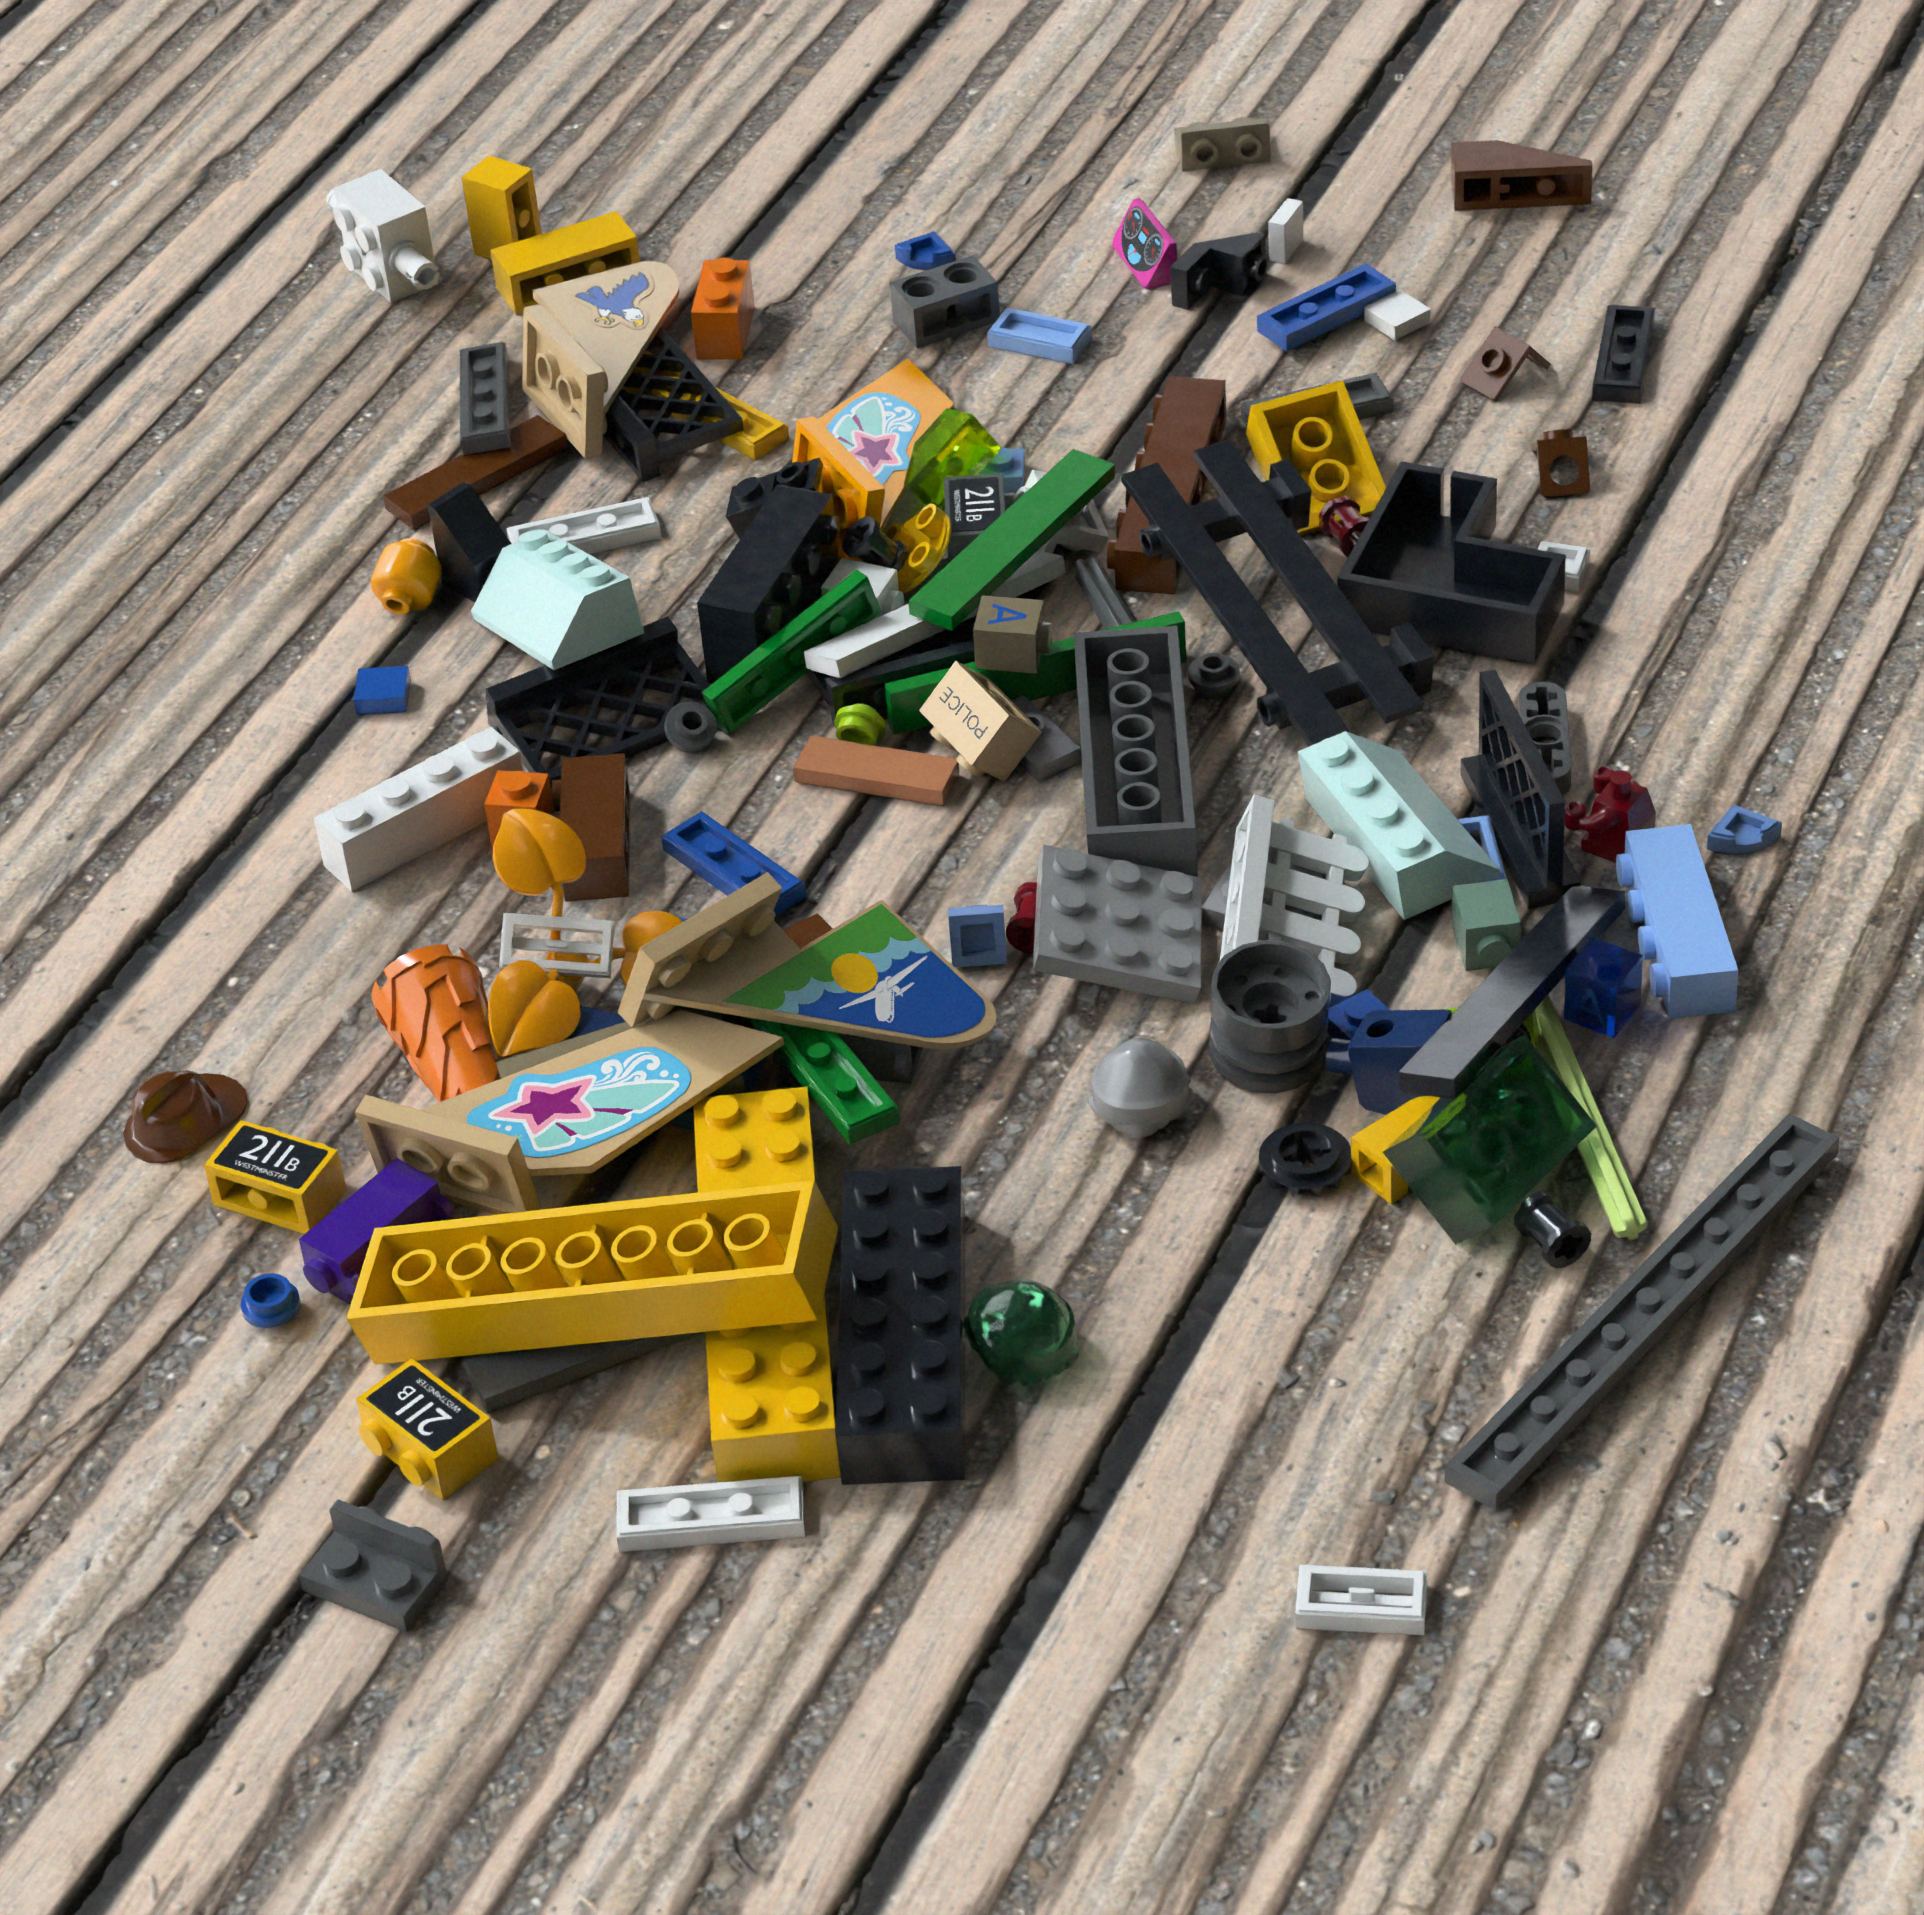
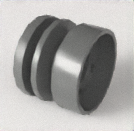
(1269, 1016)

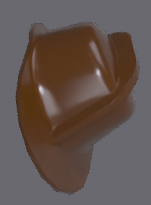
(180, 1113)

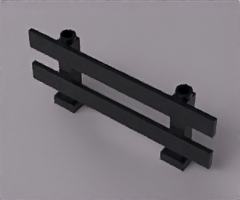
(1271, 515)

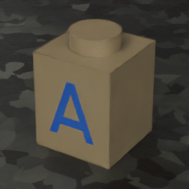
(1011, 634)

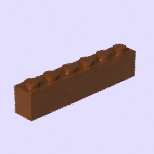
(1184, 419)

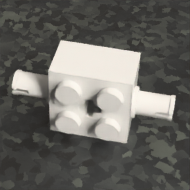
(384, 235)

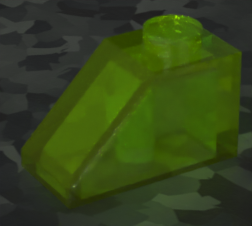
(948, 448)

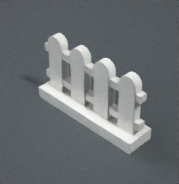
(1256, 879)

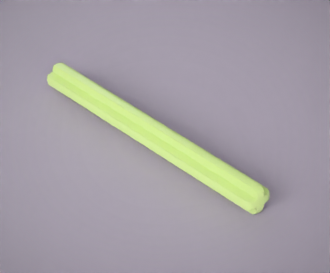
(1597, 1148)

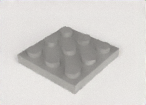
(1118, 924)

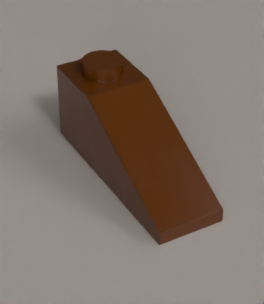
(1516, 176)

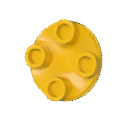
(926, 540)

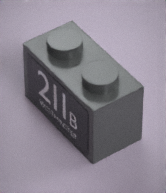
(973, 506)

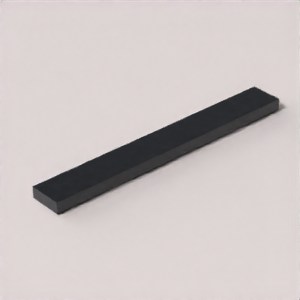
(1510, 993)

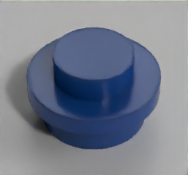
(270, 1301)

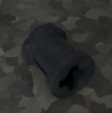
(874, 546)
(1553, 1230)

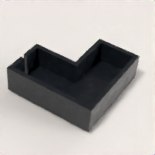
(1448, 573)

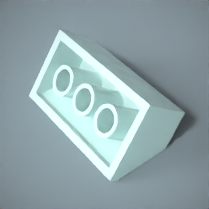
(556, 600)
(1395, 818)

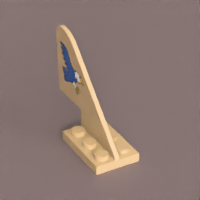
(588, 341)

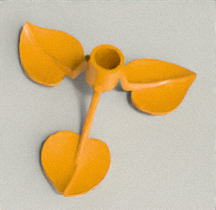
(524, 1002)

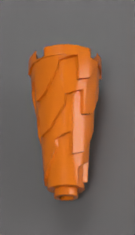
(439, 1019)

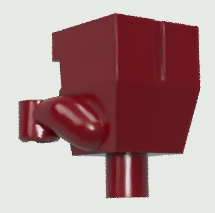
(1618, 808)

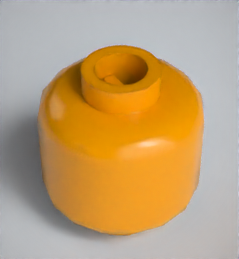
(406, 574)

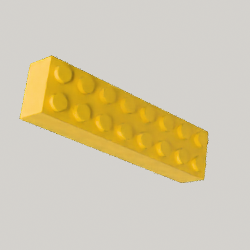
(595, 1273)
(770, 1382)

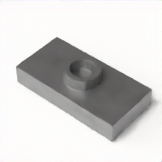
(1052, 749)

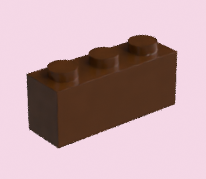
(597, 807)

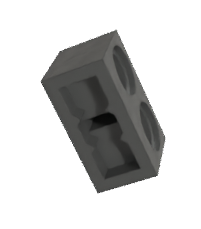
(945, 301)

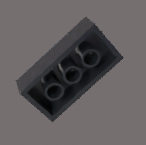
(768, 576)

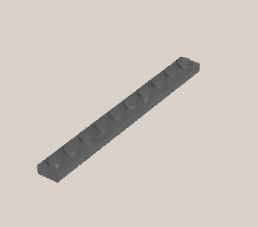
(1640, 1313)

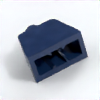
(1380, 1051)

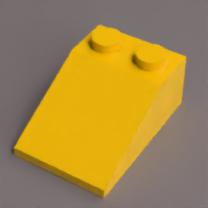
(1322, 442)

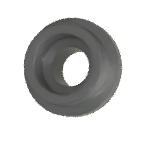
(1214, 676)
(684, 738)

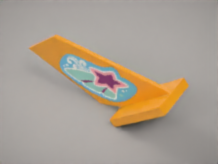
(870, 443)

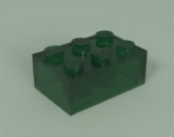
(1491, 1142)

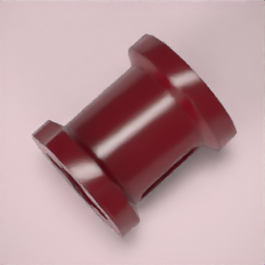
(1349, 513)
(1021, 926)

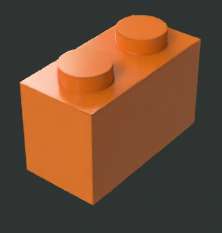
(723, 309)

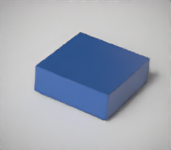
(382, 690)

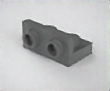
(376, 1567)

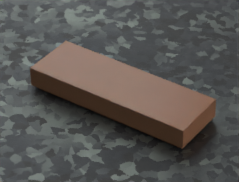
(876, 770)

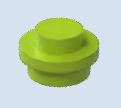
(859, 724)

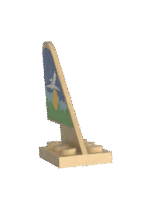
(855, 980)

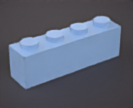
(1678, 922)

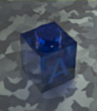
(1603, 987)

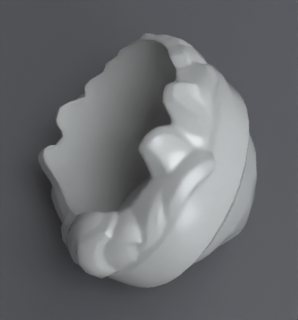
(1140, 1087)

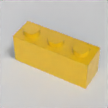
(562, 256)

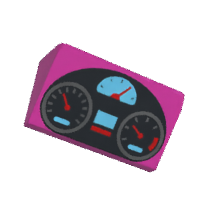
(1145, 246)

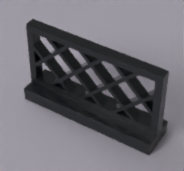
(637, 436)
(868, 684)
(547, 692)
(1519, 797)

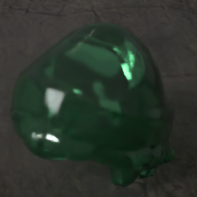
(1022, 1331)

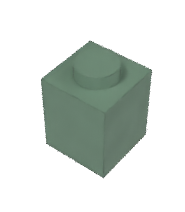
(1485, 923)

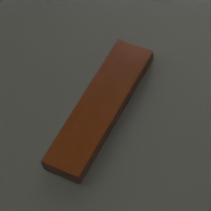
(530, 445)

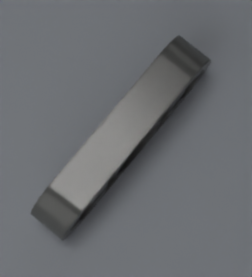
(1551, 725)

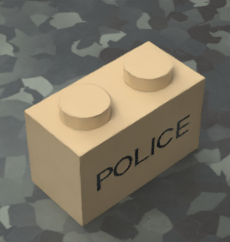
(979, 723)

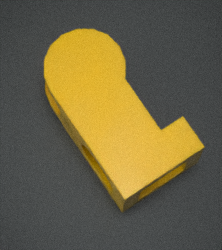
(1367, 1149)

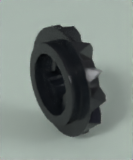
(1319, 1144)

